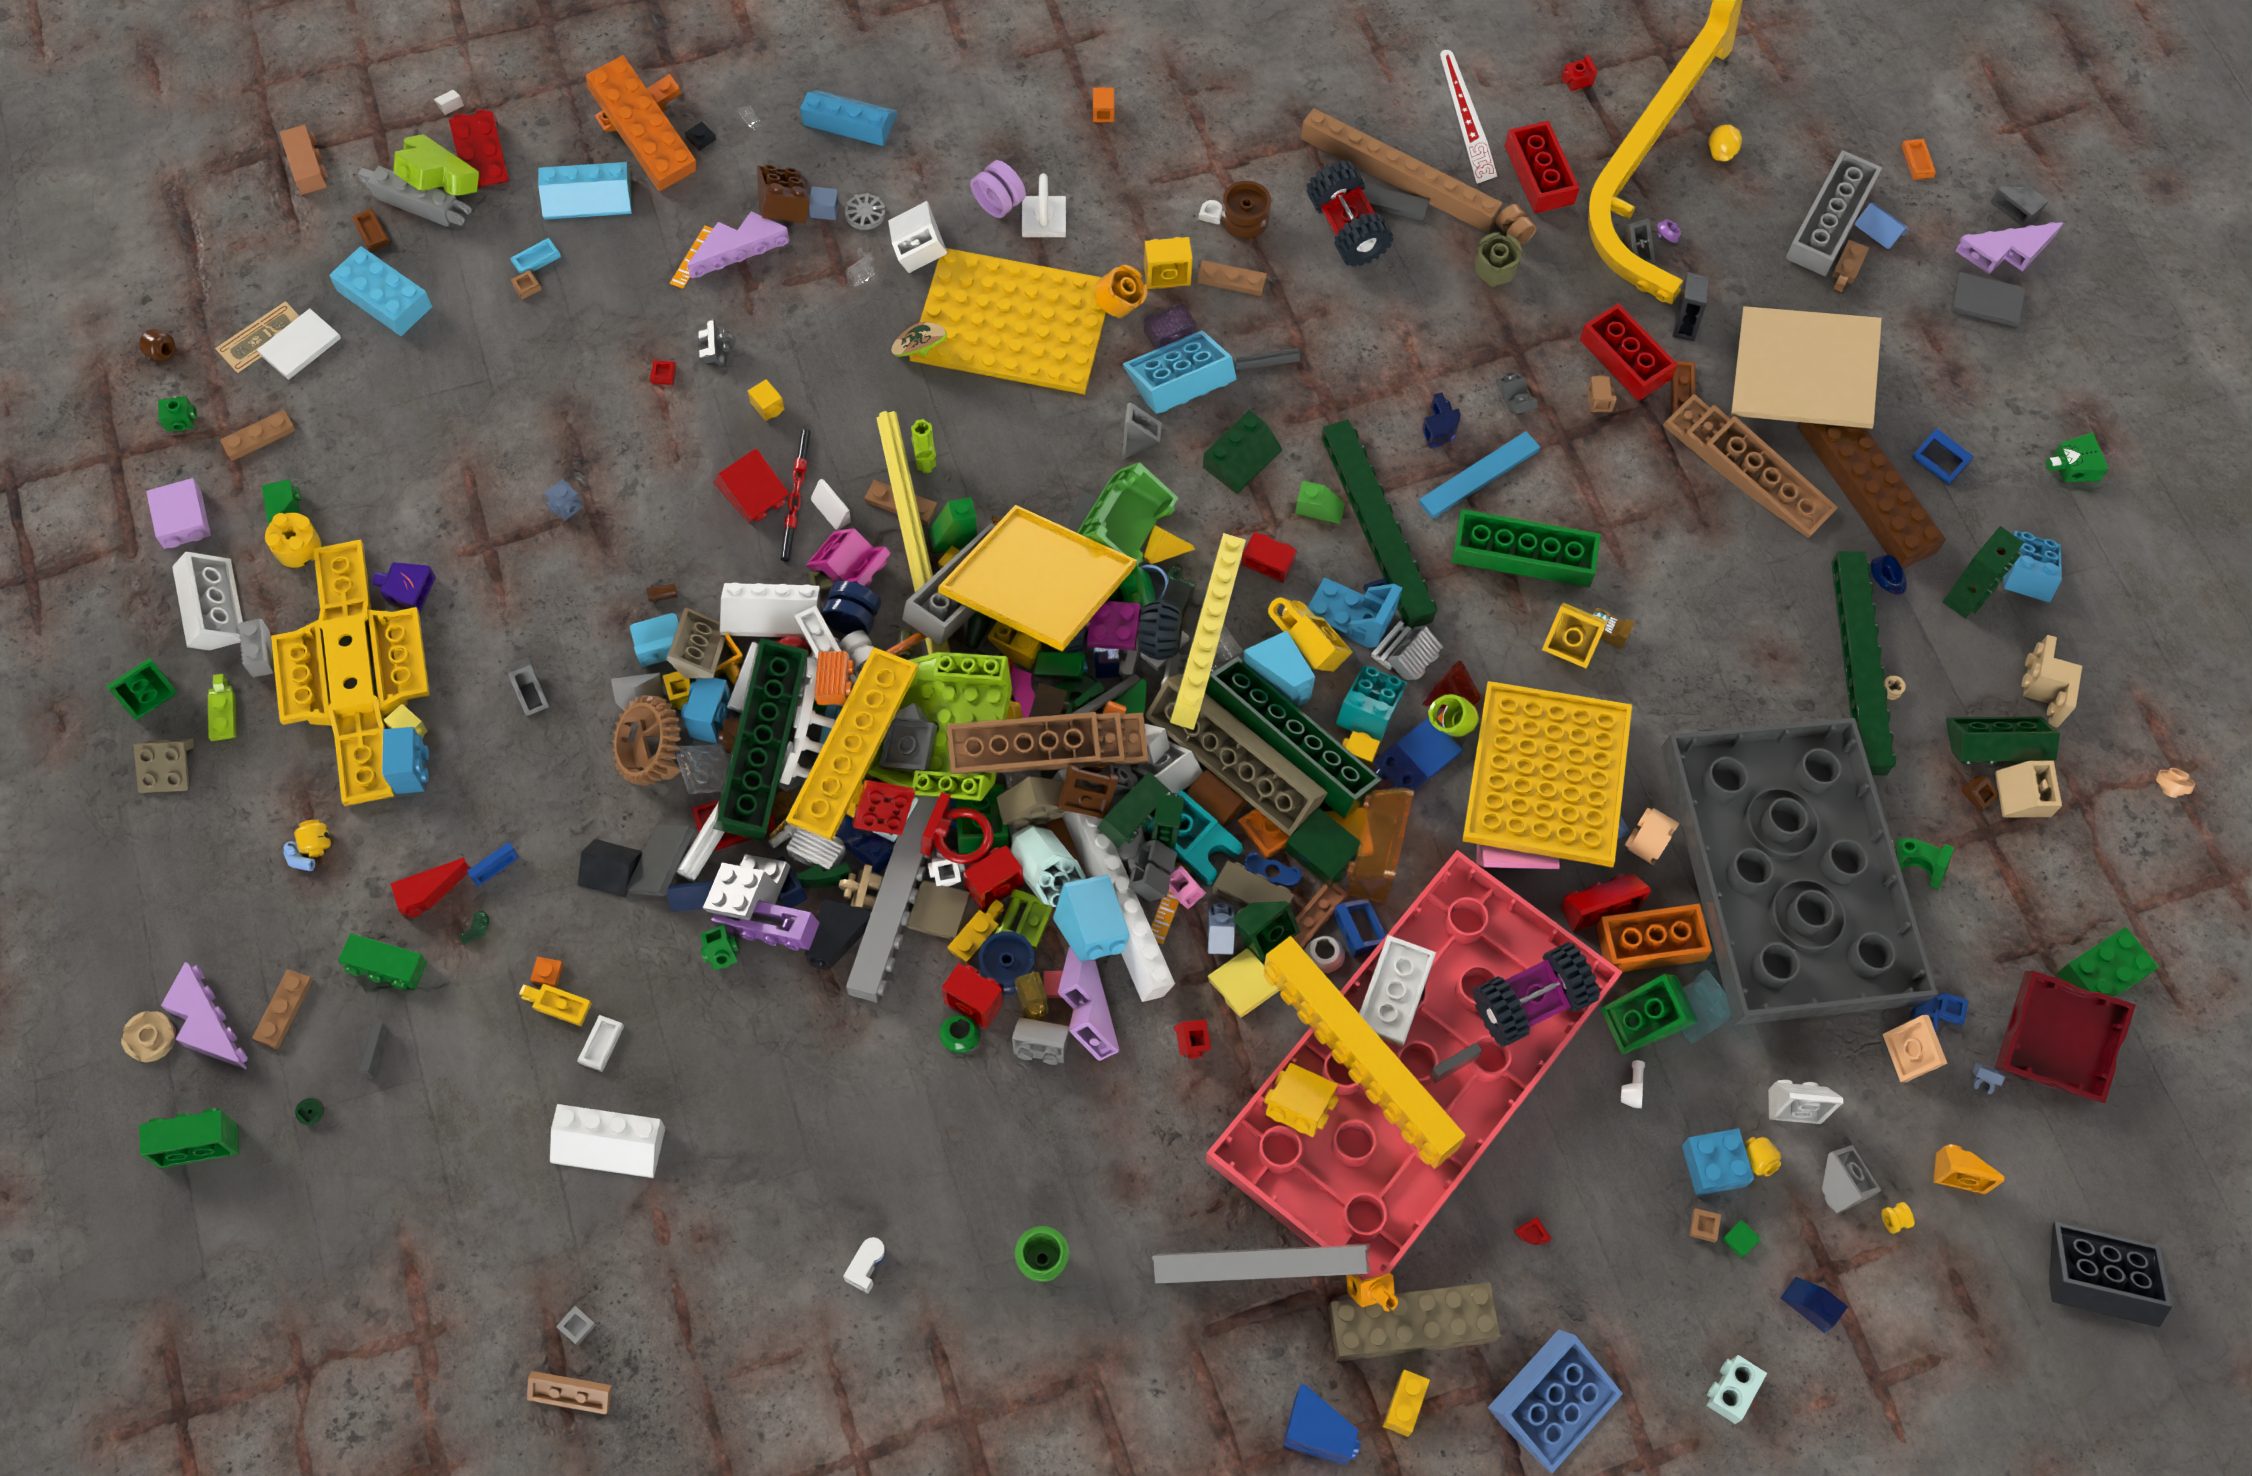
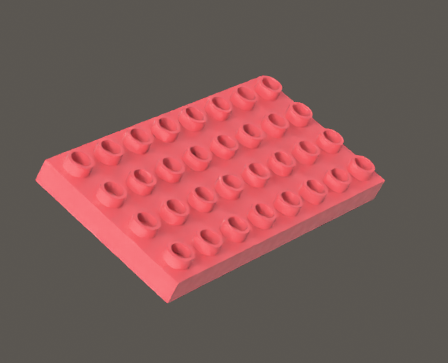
(1359, 1173)

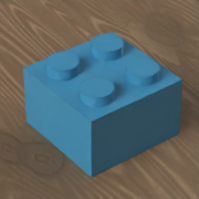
(706, 708)
(404, 760)
(1717, 1162)

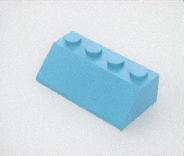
(585, 190)

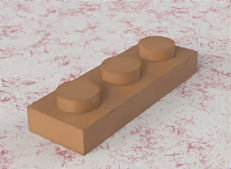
(1231, 278)
(257, 435)
(882, 497)
(282, 1009)
(569, 1392)

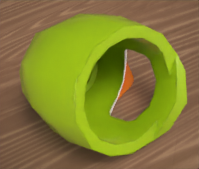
(1458, 717)

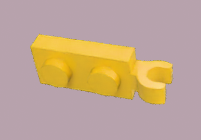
(976, 932)
(557, 1003)

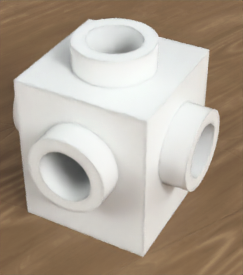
(945, 875)

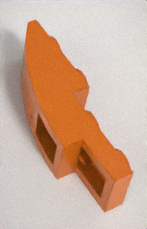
(662, 93)

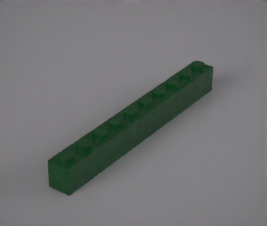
(1378, 523)
(1862, 658)

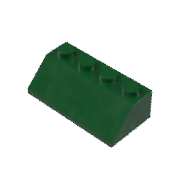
(2002, 739)

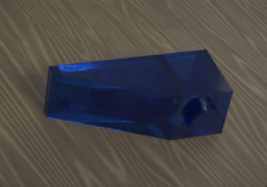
(865, 845)

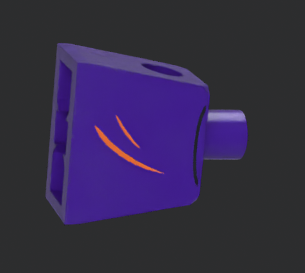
(405, 584)

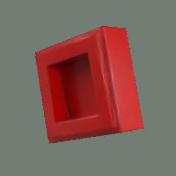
(663, 372)

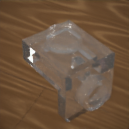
(861, 270)

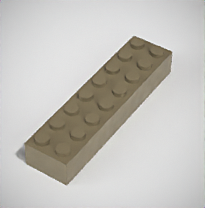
(1241, 759)

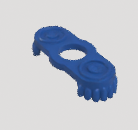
(1287, 876)

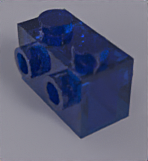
(1402, 770)

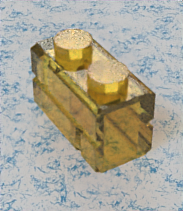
(1031, 996)

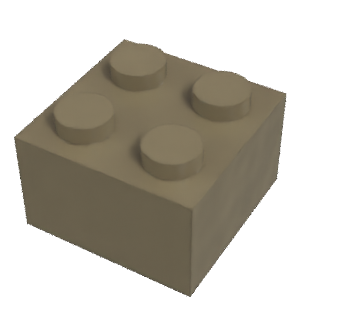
(1031, 802)

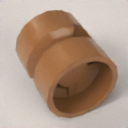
(1514, 223)

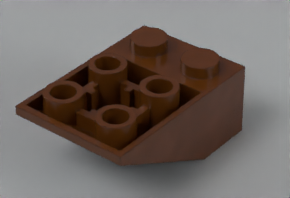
(782, 194)

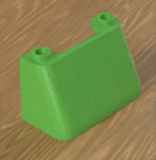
(1128, 510)

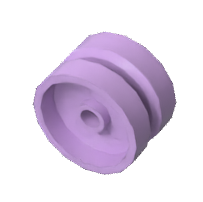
(998, 189)

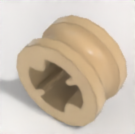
(1898, 682)

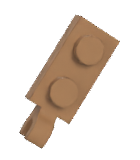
(1849, 264)

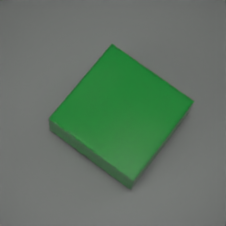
(1741, 1239)

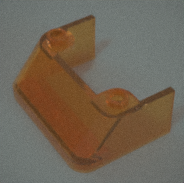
(1380, 843)

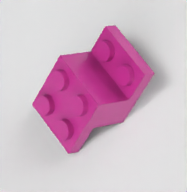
(848, 558)

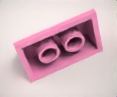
(1504, 858)

